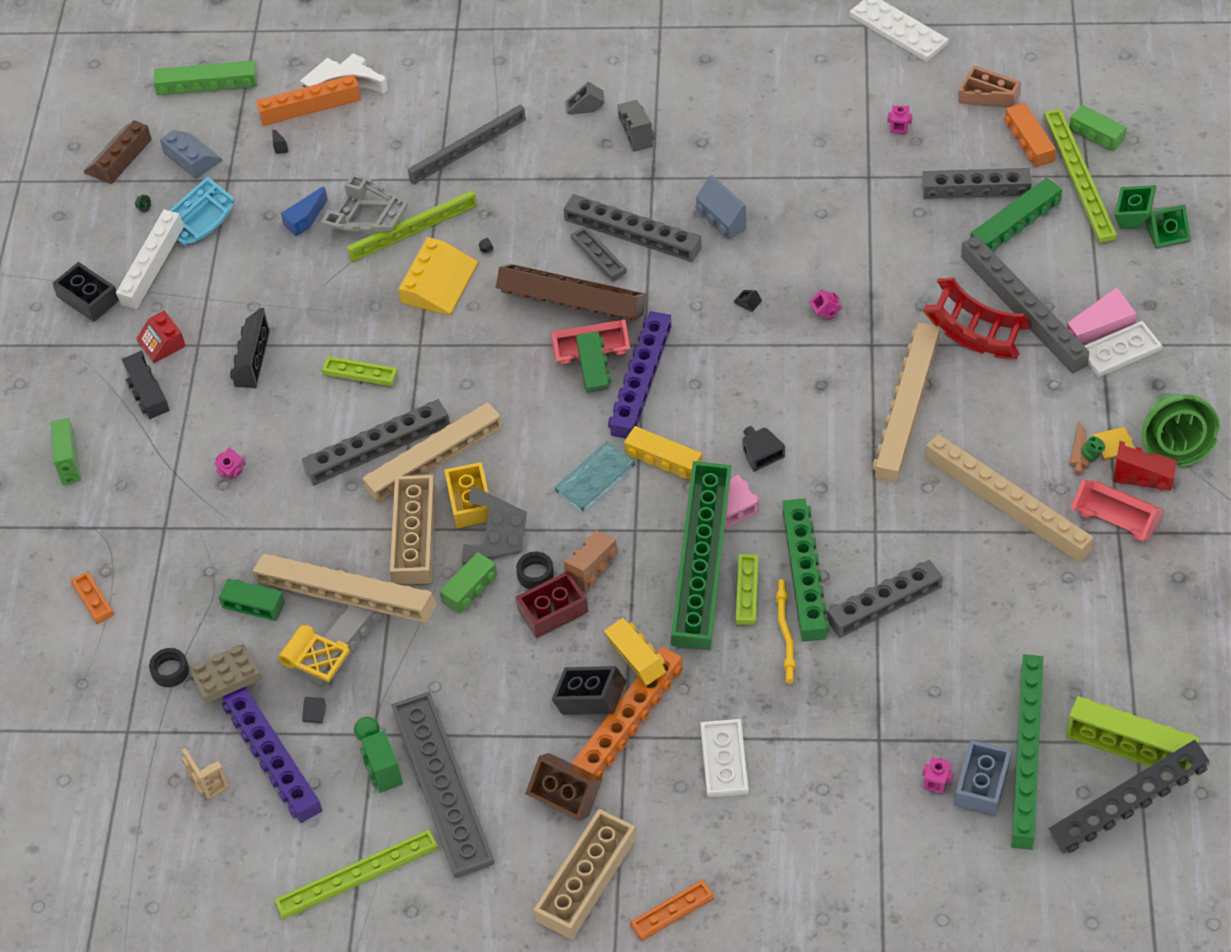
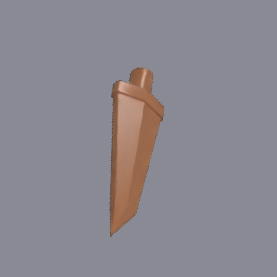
(1077, 459)

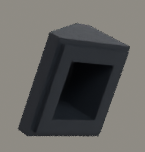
(279, 143)
(748, 300)
(313, 709)

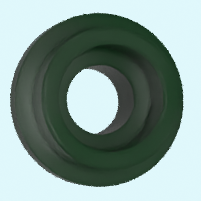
(143, 203)

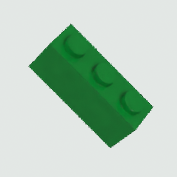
(593, 361)
(252, 599)

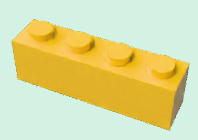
(661, 452)
(635, 651)

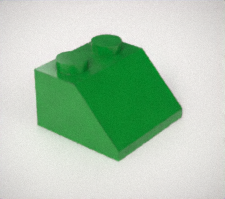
(1134, 205)

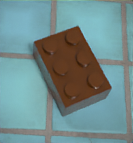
(563, 786)

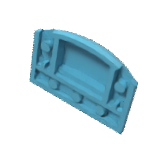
(202, 210)

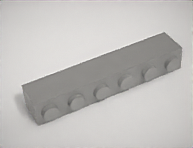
(348, 629)

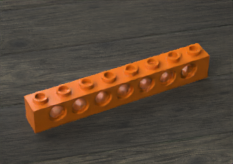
(627, 706)

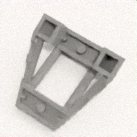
(354, 200)

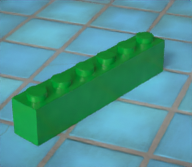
(1019, 214)

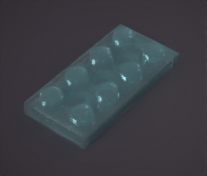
(595, 476)

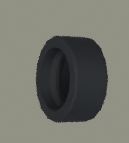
(534, 558)
(166, 655)

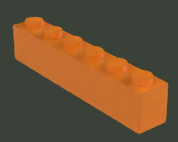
(308, 100)

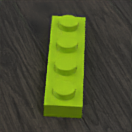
(359, 371)
(747, 589)

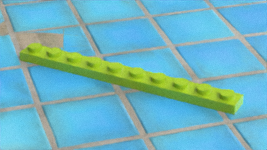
(1080, 176)

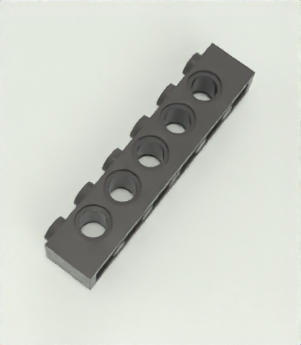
(976, 183)
(879, 607)

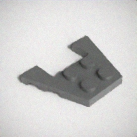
(503, 529)

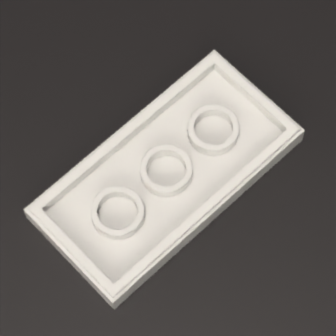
(1122, 348)
(724, 758)

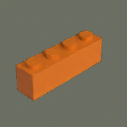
(1029, 135)

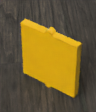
(1111, 440)

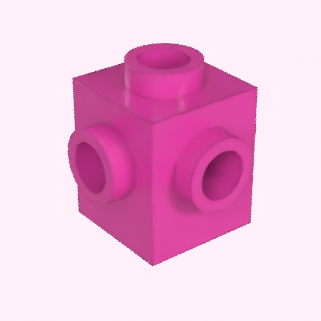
(899, 119)
(826, 304)
(229, 464)
(937, 775)

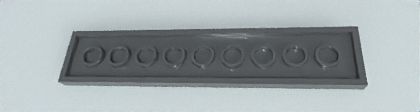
(442, 784)

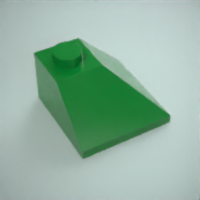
(1168, 225)

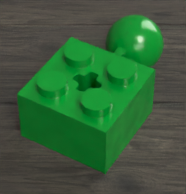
(377, 755)

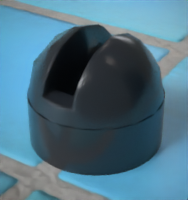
(485, 245)

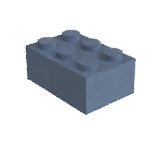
(983, 777)

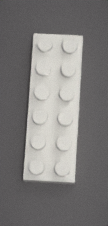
(899, 28)

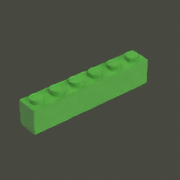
(205, 77)

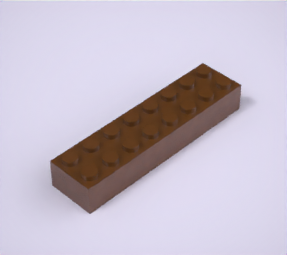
(571, 291)

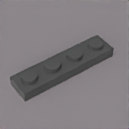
(598, 253)

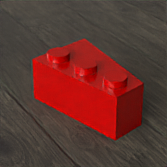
(1143, 469)

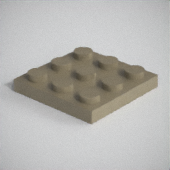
(225, 673)

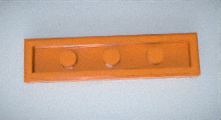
(672, 910)

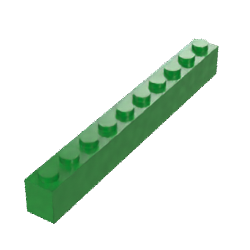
(1027, 752)

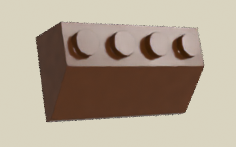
(119, 152)

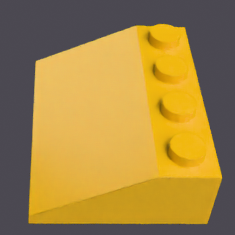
(437, 277)

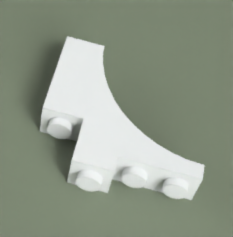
(356, 65)

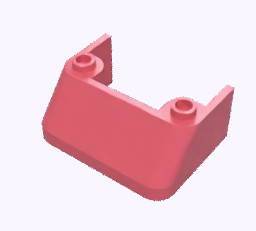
(1117, 508)

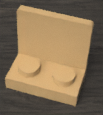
(209, 780)

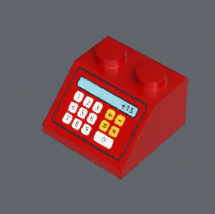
(160, 337)

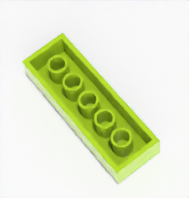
(1124, 733)

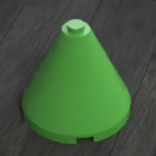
(1180, 428)

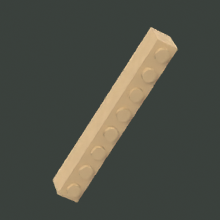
(433, 450)

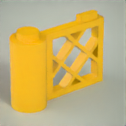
(302, 644)

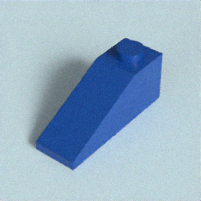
(303, 213)

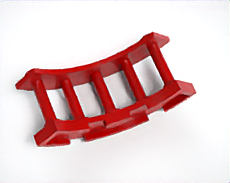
(967, 336)

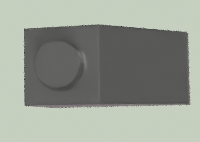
(585, 100)

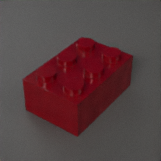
(552, 604)

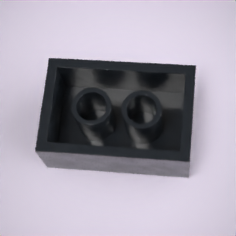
(85, 291)
(589, 690)

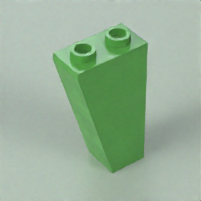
(65, 451)

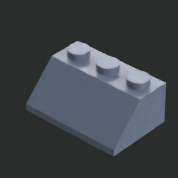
(189, 153)
(721, 208)

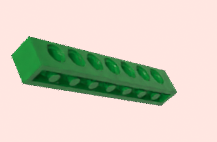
(809, 628)

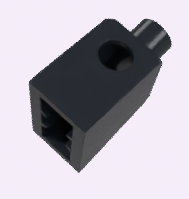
(761, 447)

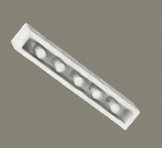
(150, 259)

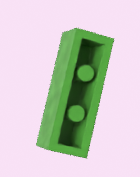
(1098, 128)
(468, 583)

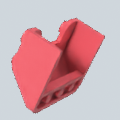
(613, 333)

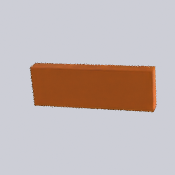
(92, 597)

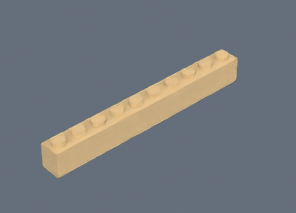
(907, 402)
(1009, 498)
(345, 587)

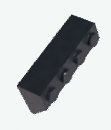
(251, 350)

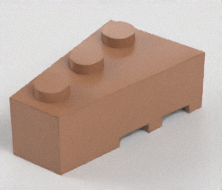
(989, 88)
(591, 560)

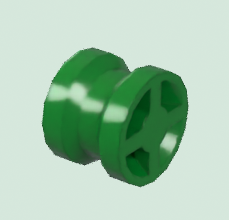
(1093, 448)

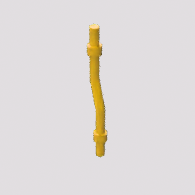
(789, 662)

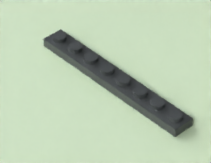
(466, 144)

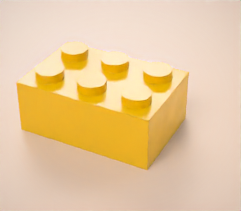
(459, 487)

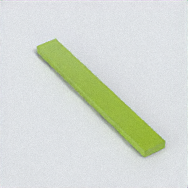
(412, 226)
(356, 874)

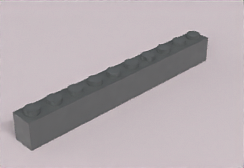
(1023, 301)

